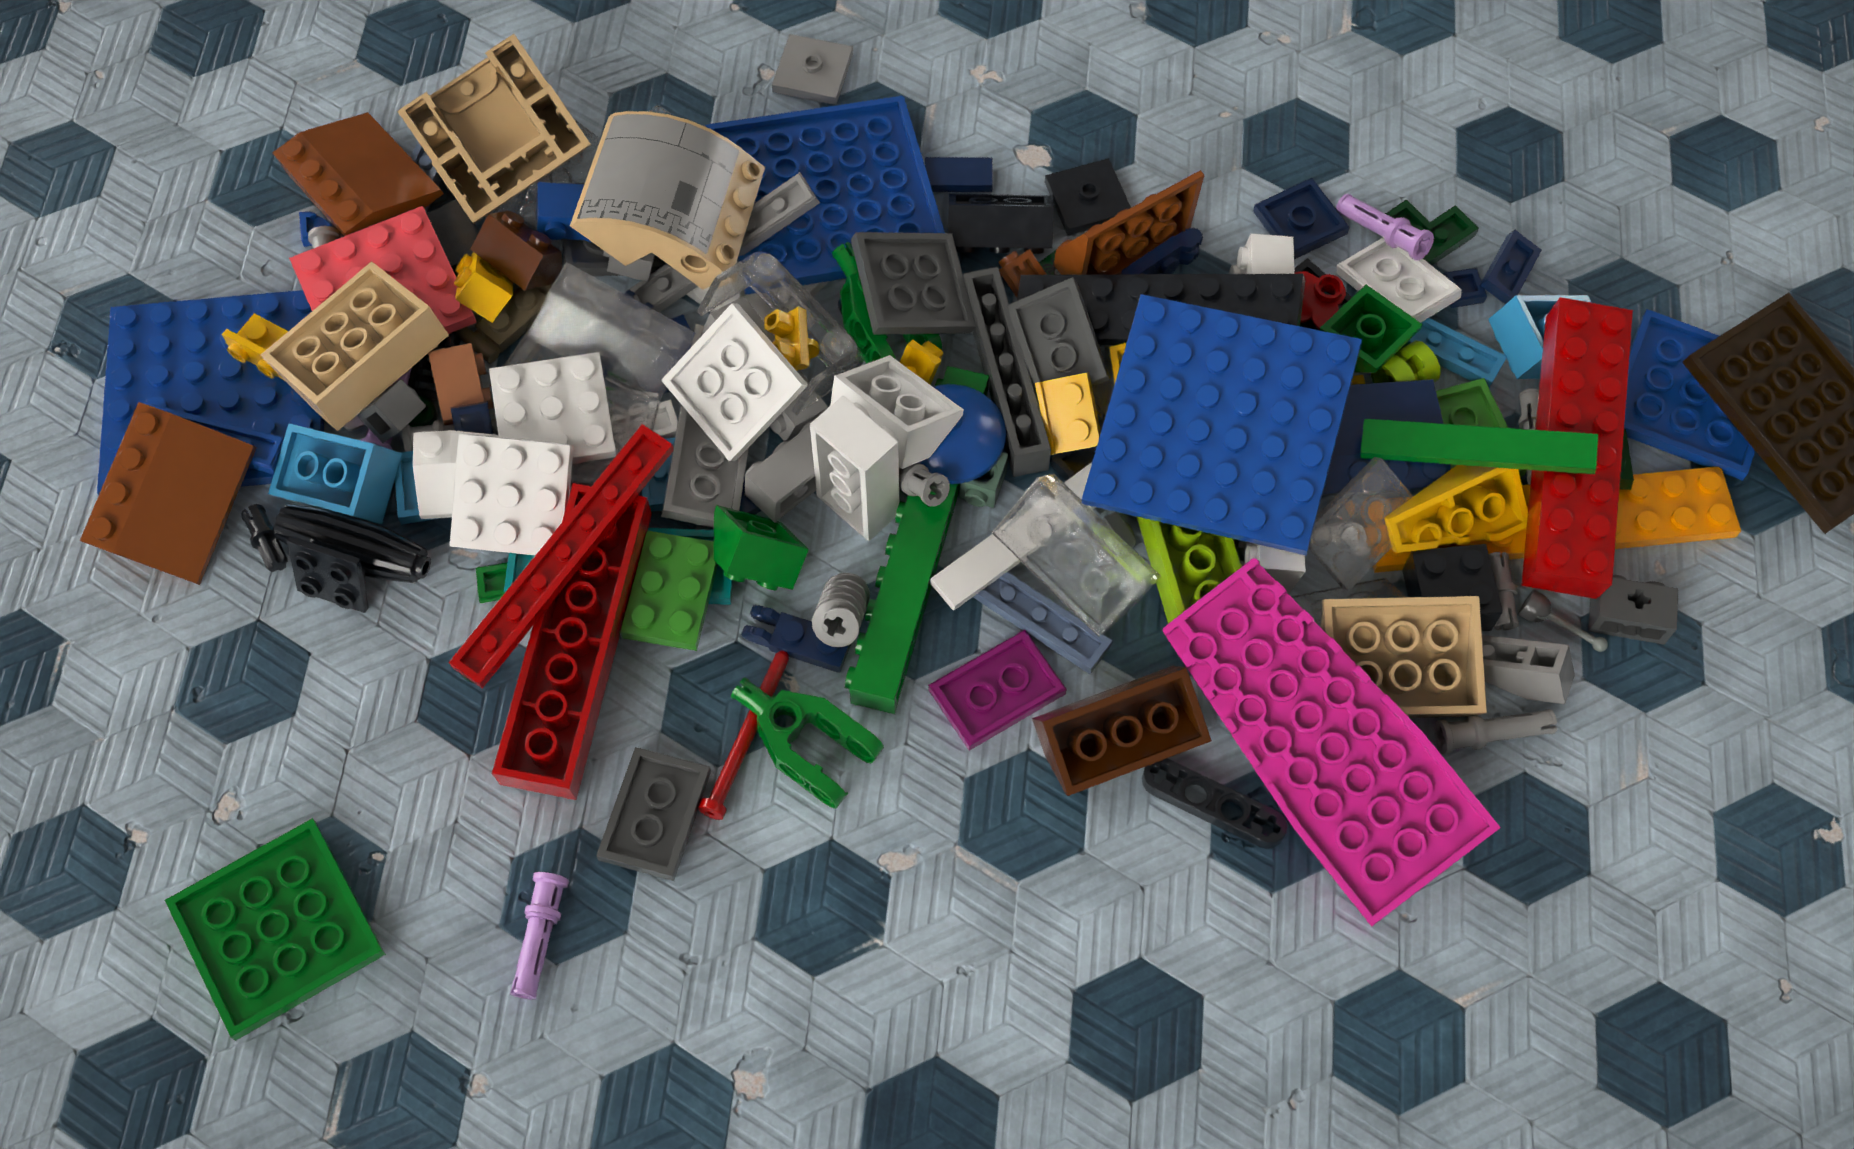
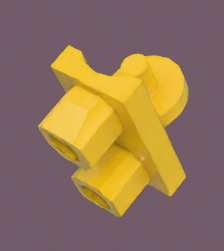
(792, 336)
(922, 359)

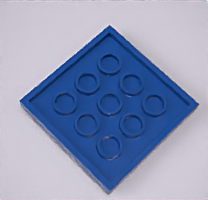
(1671, 407)

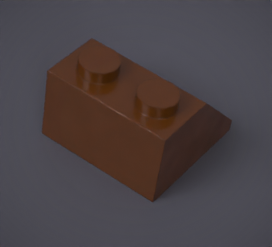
(518, 250)

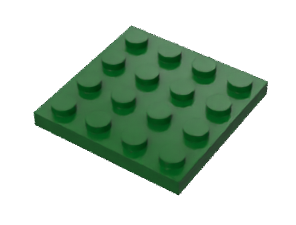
(274, 929)

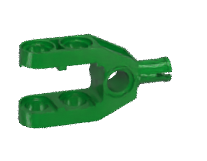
(856, 316)
(805, 710)

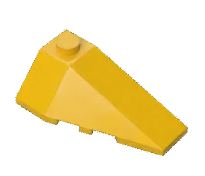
(1460, 509)

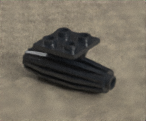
(337, 551)

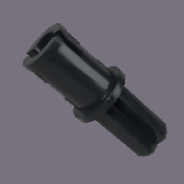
(263, 538)

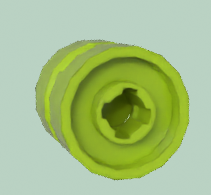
(1410, 363)

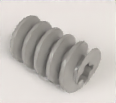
(841, 609)

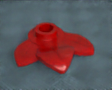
(1316, 304)

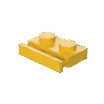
(1069, 413)

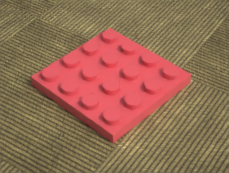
(402, 248)

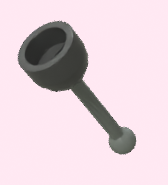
(1538, 608)

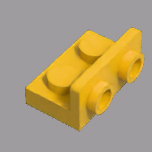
(252, 341)

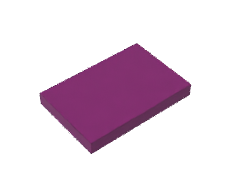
(997, 689)

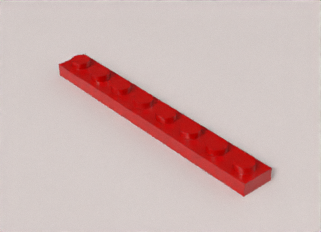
(561, 556)

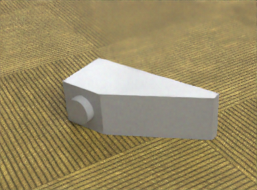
(1528, 668)

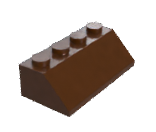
(1122, 729)

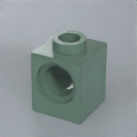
(986, 493)

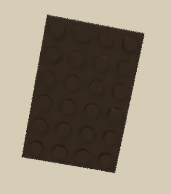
(1790, 402)

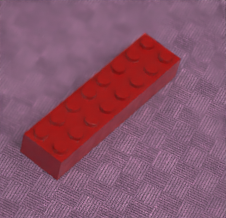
(1579, 392)
(571, 663)

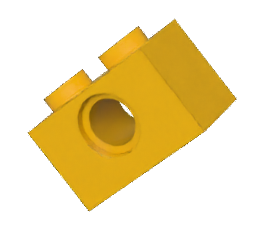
(482, 287)

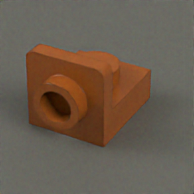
(1014, 266)

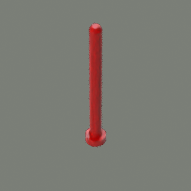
(713, 806)

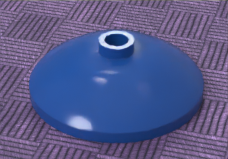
(973, 442)

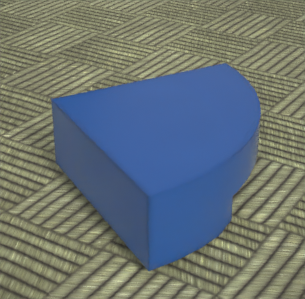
(308, 221)

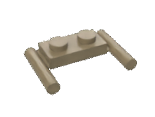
(508, 326)

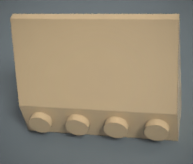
(355, 345)
(1415, 650)

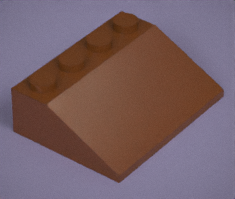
(355, 173)
(1132, 232)
(168, 493)

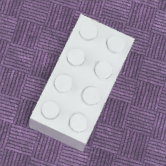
(856, 466)

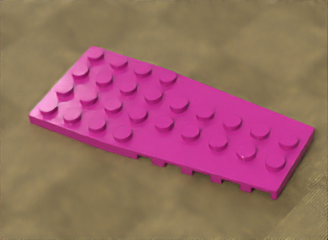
(1328, 743)

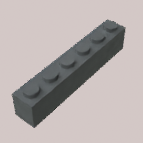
(1008, 373)

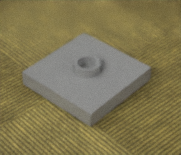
(812, 69)

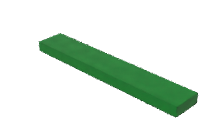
(1480, 446)

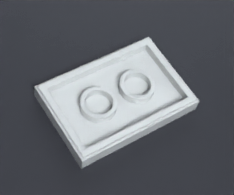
(1402, 280)

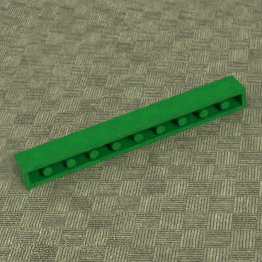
(904, 587)

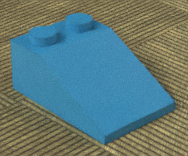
(1521, 329)
(335, 473)

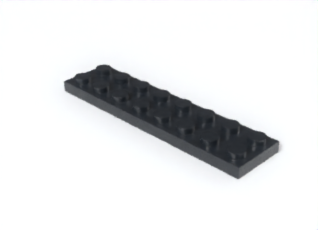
(1114, 297)

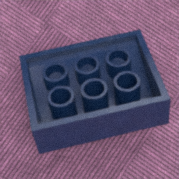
(1384, 401)

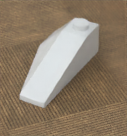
(435, 471)

